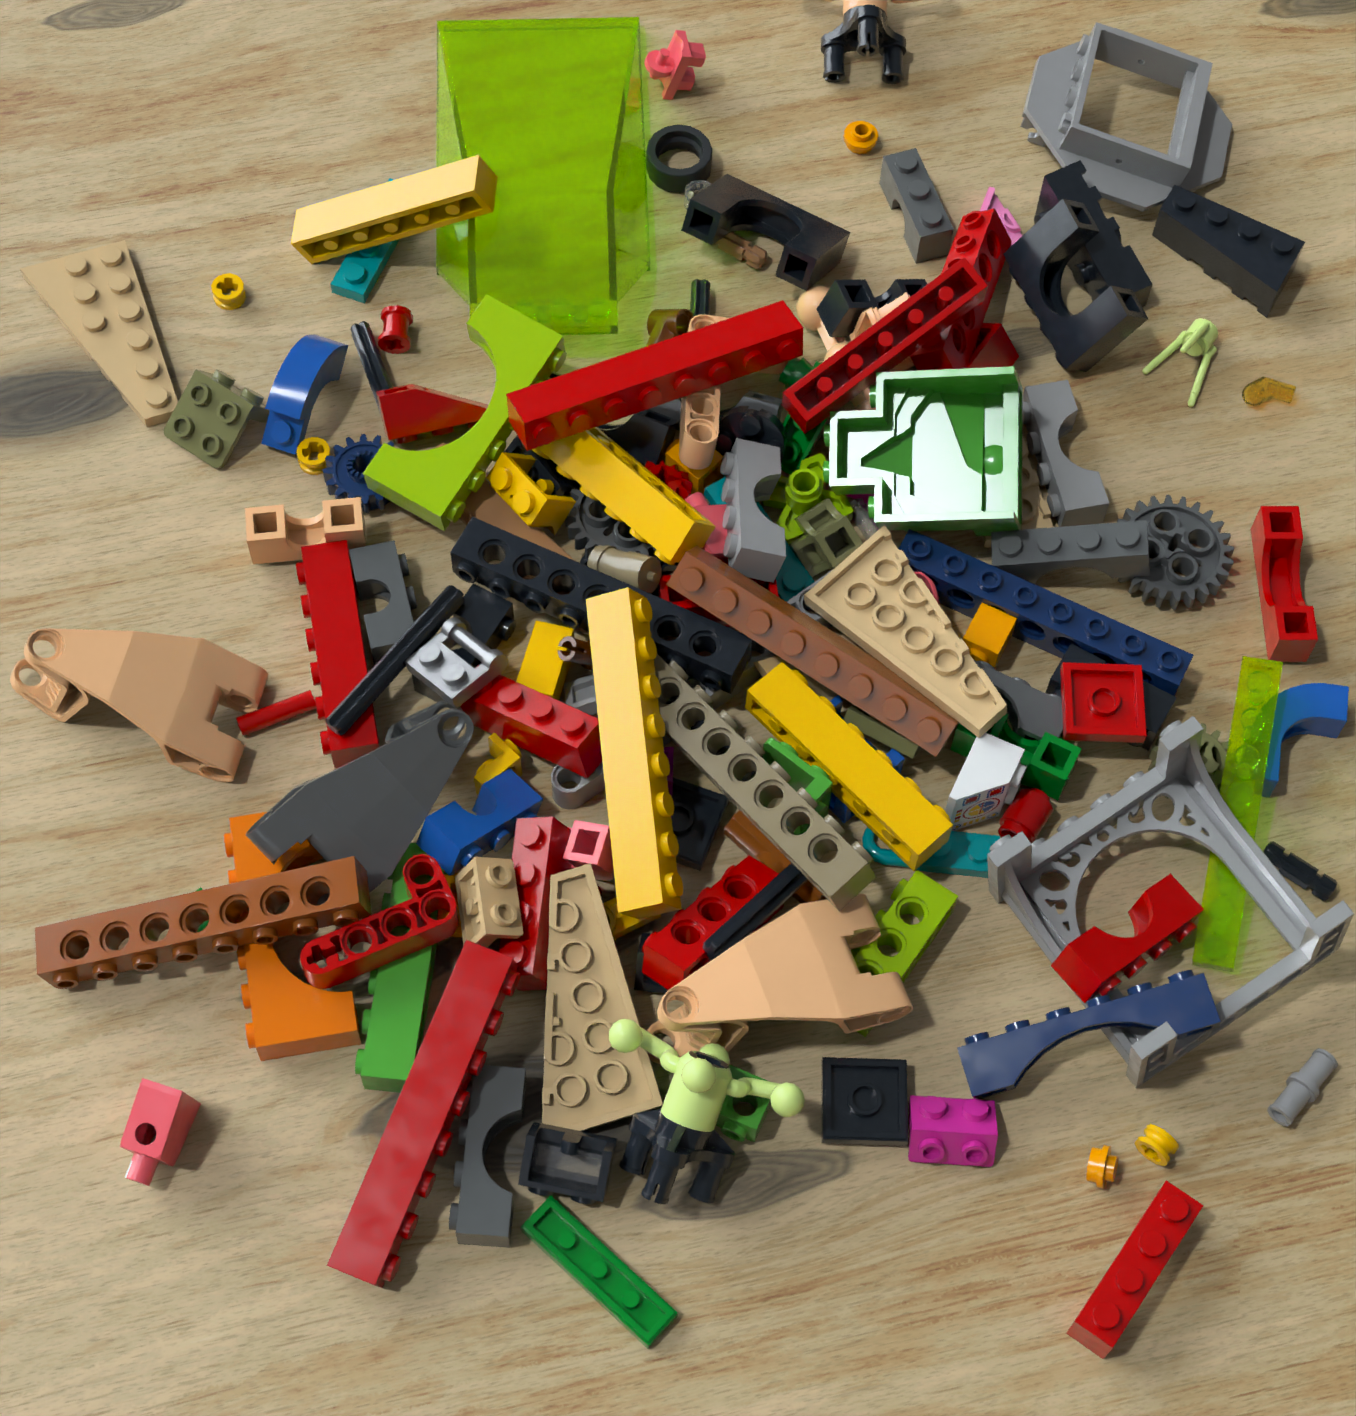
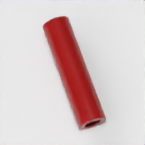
(276, 712)

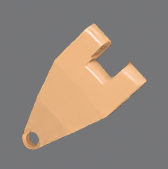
(155, 682)
(786, 972)

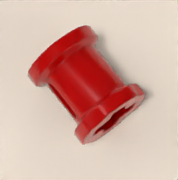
(395, 329)

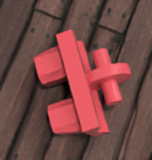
(672, 64)

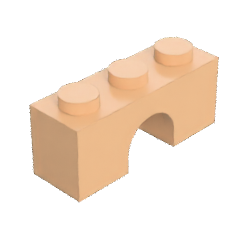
(279, 537)

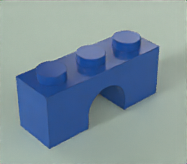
(458, 836)

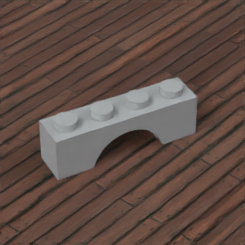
(1074, 493)
(752, 541)

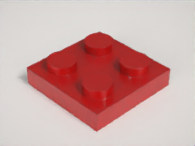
(1103, 702)

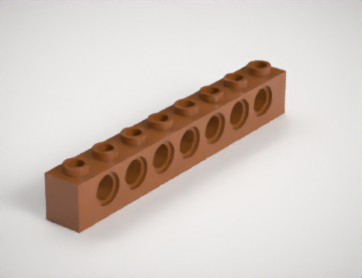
(62, 942)

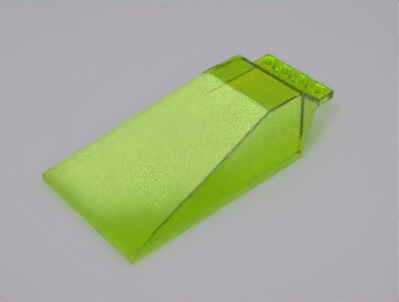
(565, 134)

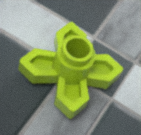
(802, 492)

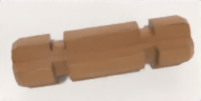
(741, 249)

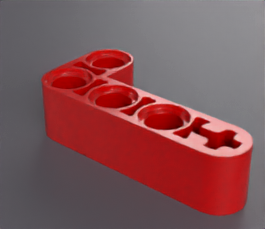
(377, 928)

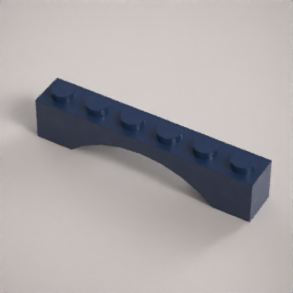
(1002, 1060)

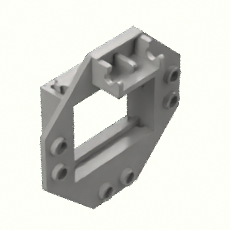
(1114, 165)

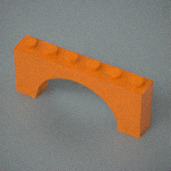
(285, 1011)

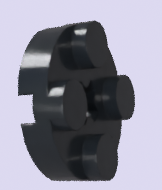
(752, 424)

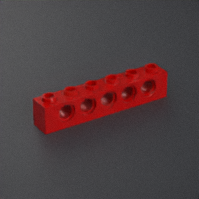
(982, 242)

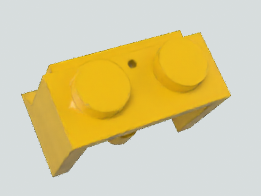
(528, 499)

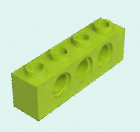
(917, 897)

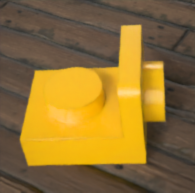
(506, 757)

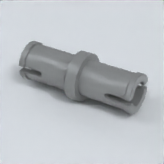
(1302, 1087)

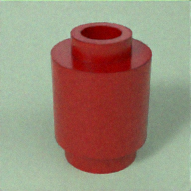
(1026, 813)

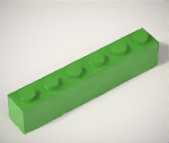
(399, 1001)

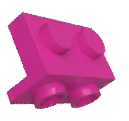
(952, 1131)

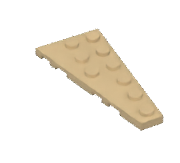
(108, 318)
(900, 623)
(585, 995)

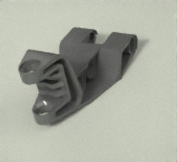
(372, 802)

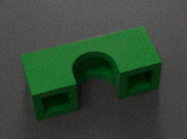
(1047, 760)

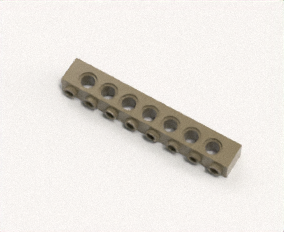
(836, 880)

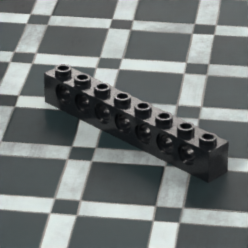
(553, 572)

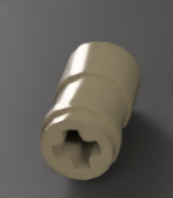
(629, 567)

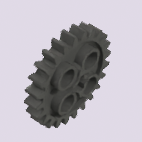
(593, 527)
(1173, 552)

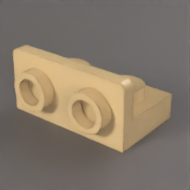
(488, 901)

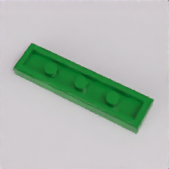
(599, 1272)

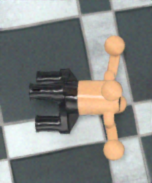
(864, 30)

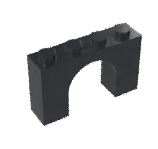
(733, 205)
(1038, 266)

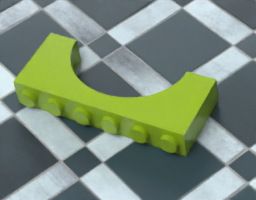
(440, 479)

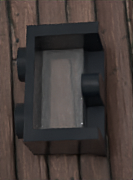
(567, 1163)

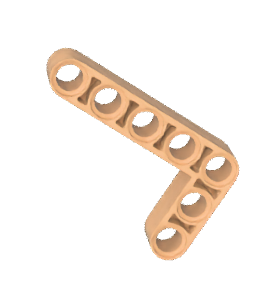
(701, 413)

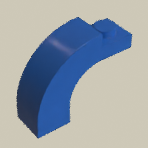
(296, 388)
(1301, 710)

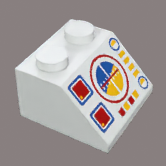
(985, 781)

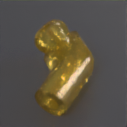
(1266, 389)

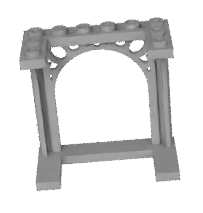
(1181, 775)

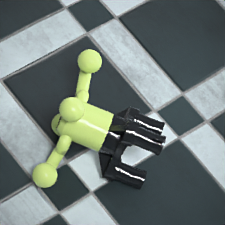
(687, 1120)

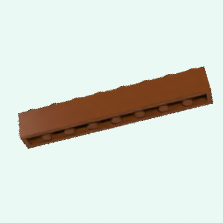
(811, 648)

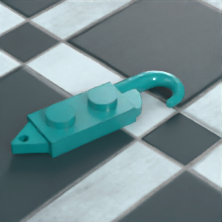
(962, 854)

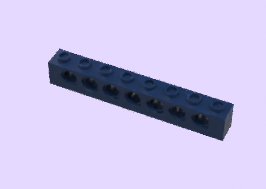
(1041, 615)

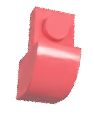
(592, 845)

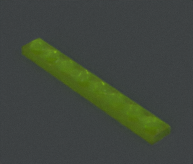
(1242, 792)

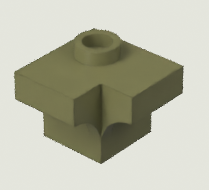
(826, 538)

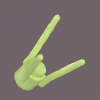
(1194, 341)

